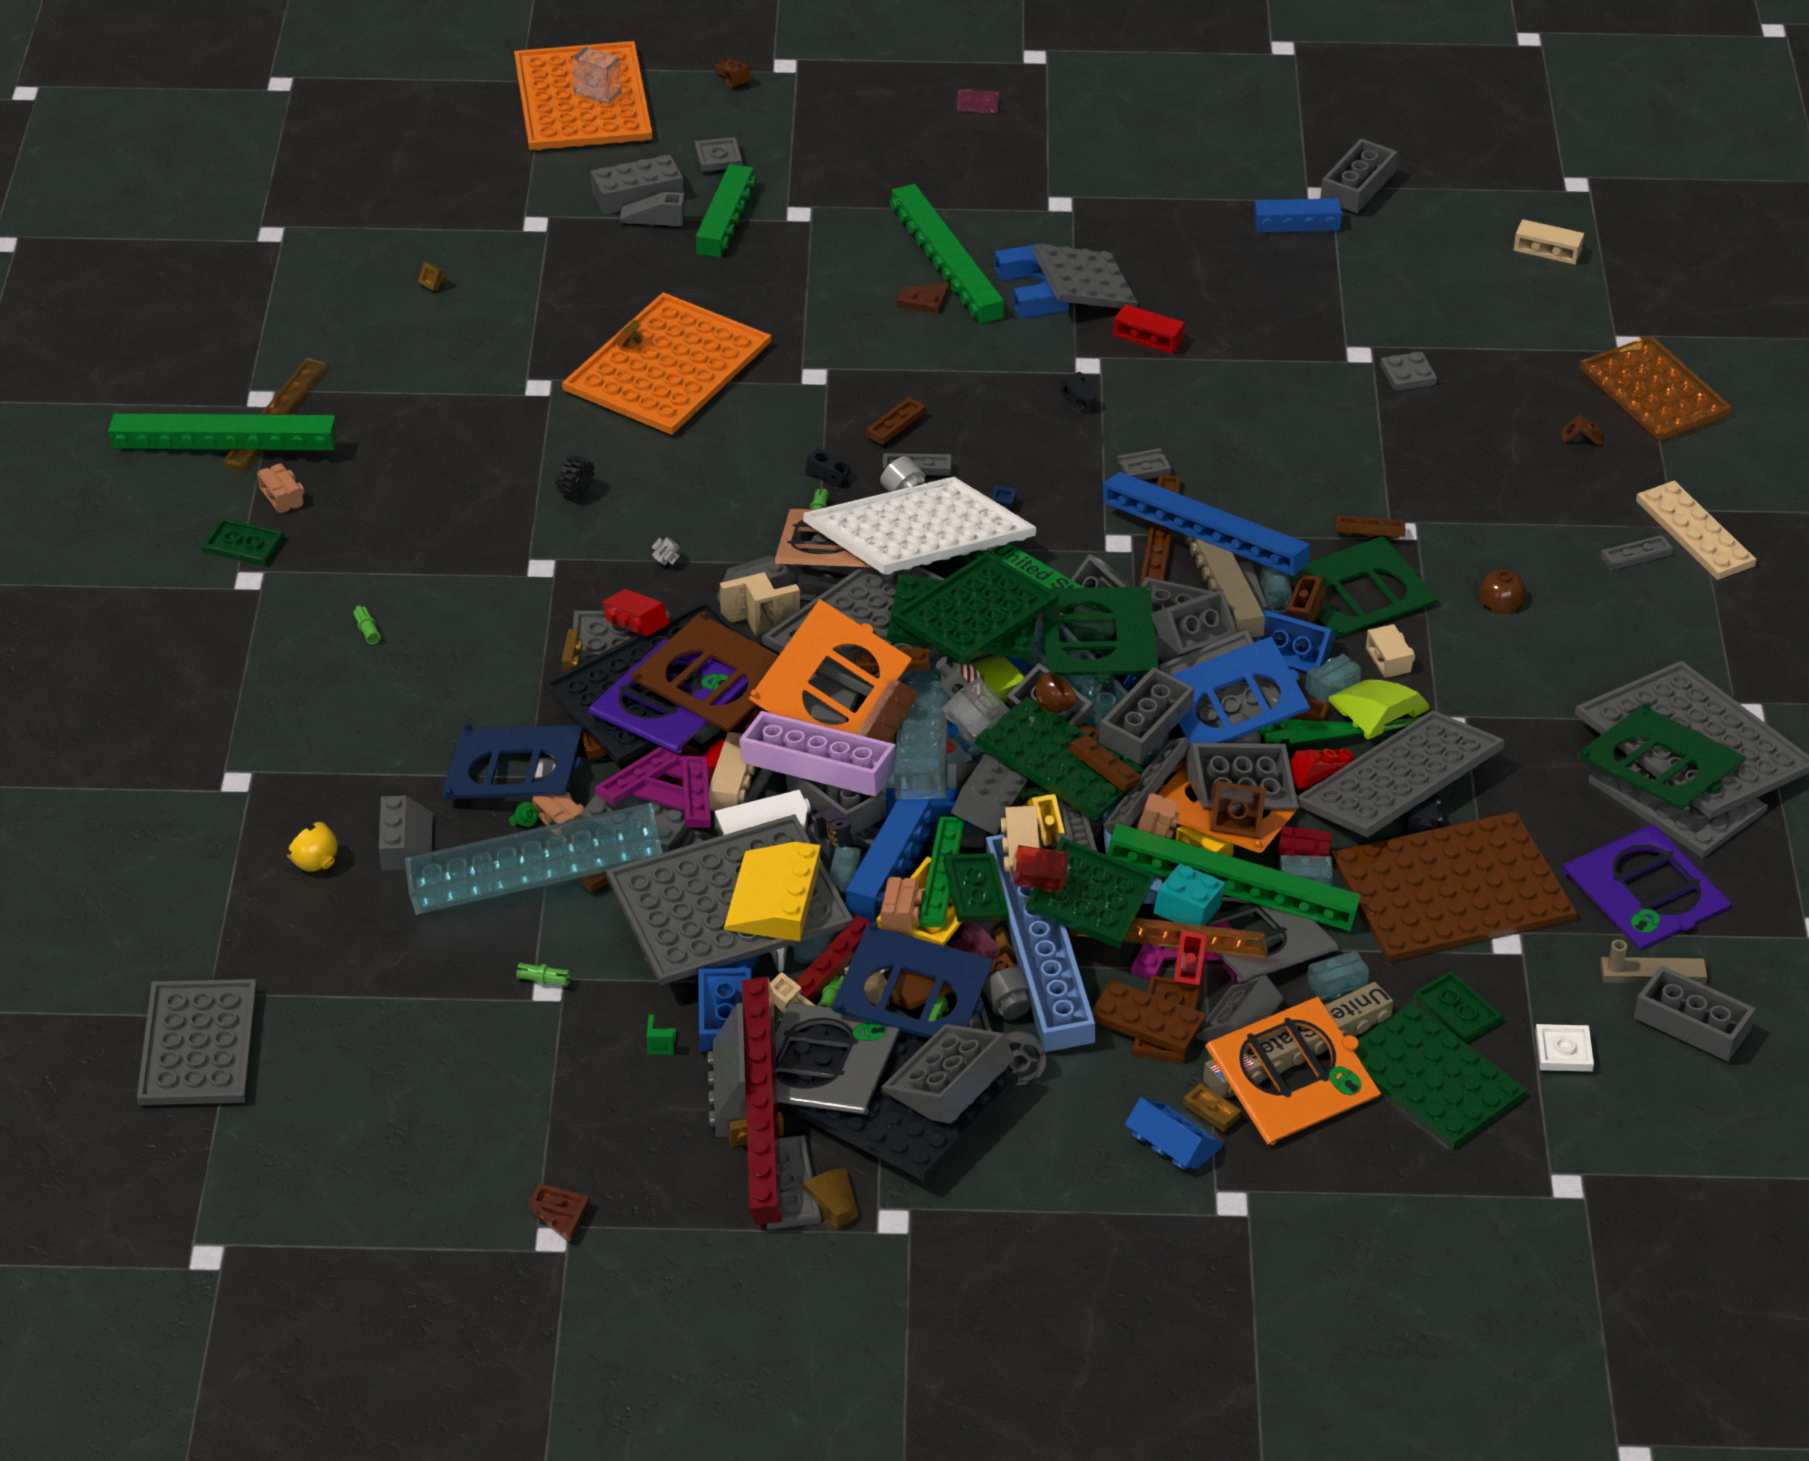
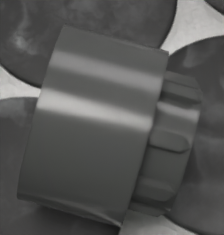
(1008, 993)

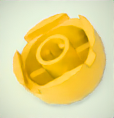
(314, 848)

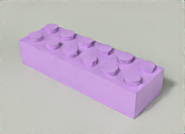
(818, 753)

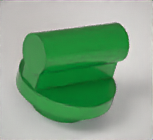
(525, 815)

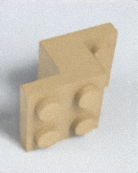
(758, 602)

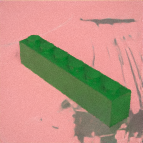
(725, 210)

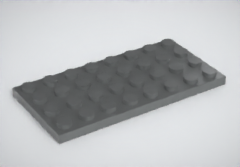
(1400, 773)

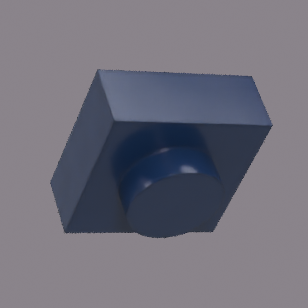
(1004, 496)

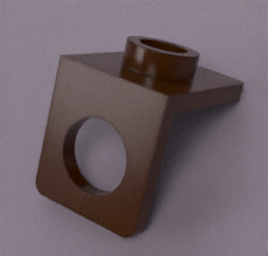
(1582, 425)

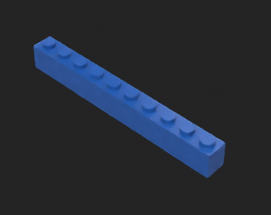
(1206, 523)

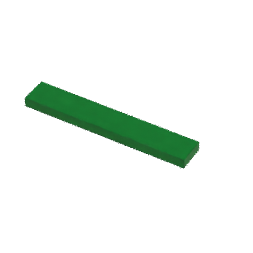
(937, 891)

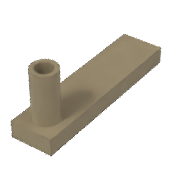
(1640, 970)

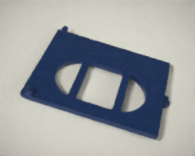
(474, 744)
(886, 949)

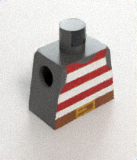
(956, 675)

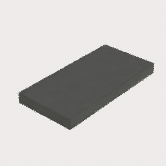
(795, 1169)

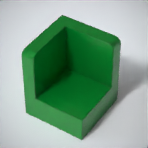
(660, 1040)

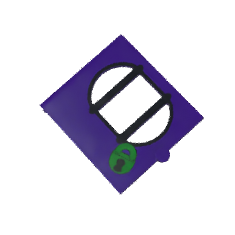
(676, 724)
(1635, 918)

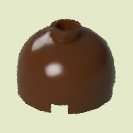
(1502, 592)

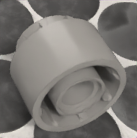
(901, 475)

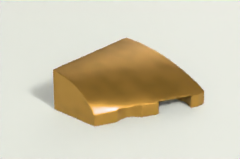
(834, 1196)

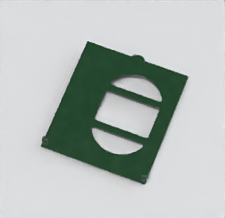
(1366, 559)
(1135, 632)
(1710, 757)

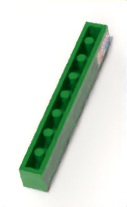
(1033, 569)

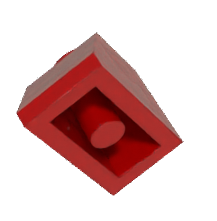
(1191, 957)

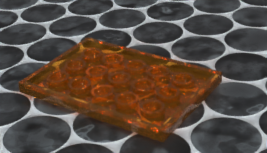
(1655, 387)

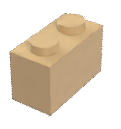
(1389, 651)

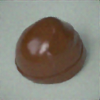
(1054, 693)

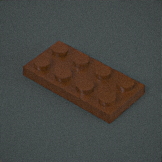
(1148, 1017)

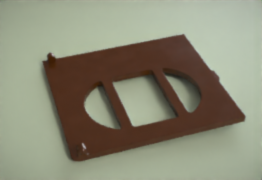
(716, 642)

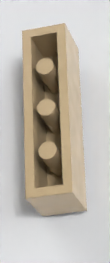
(730, 776)

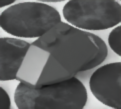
(778, 576)

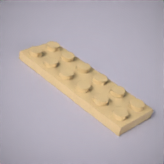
(1696, 530)

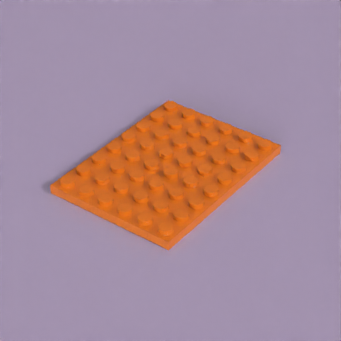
(565, 119)
(674, 369)

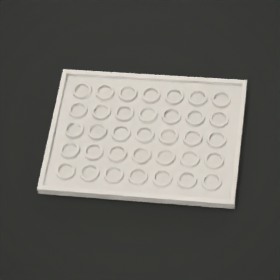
(919, 525)

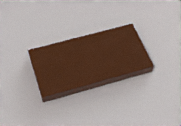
(1177, 992)

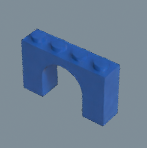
(1033, 299)

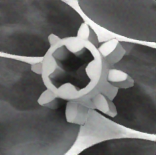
(665, 551)

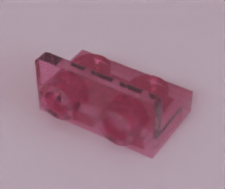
(978, 100)
(977, 941)

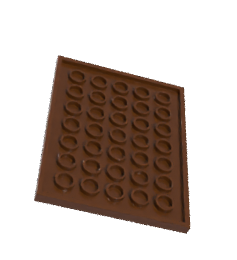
(1453, 886)

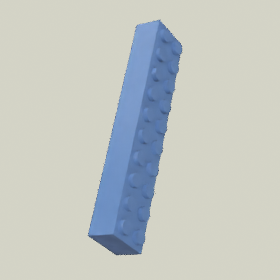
(1048, 965)

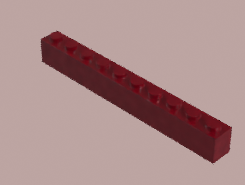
(761, 1101)

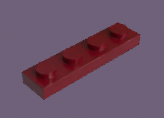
(832, 959)

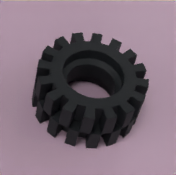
(575, 476)

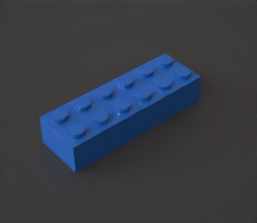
(890, 855)

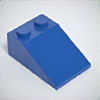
(718, 995)

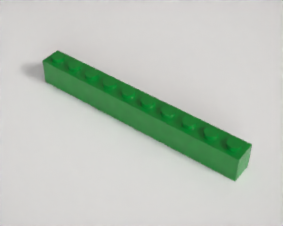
(947, 254)
(223, 431)
(1242, 878)

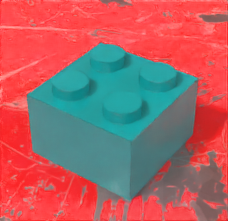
(1189, 896)

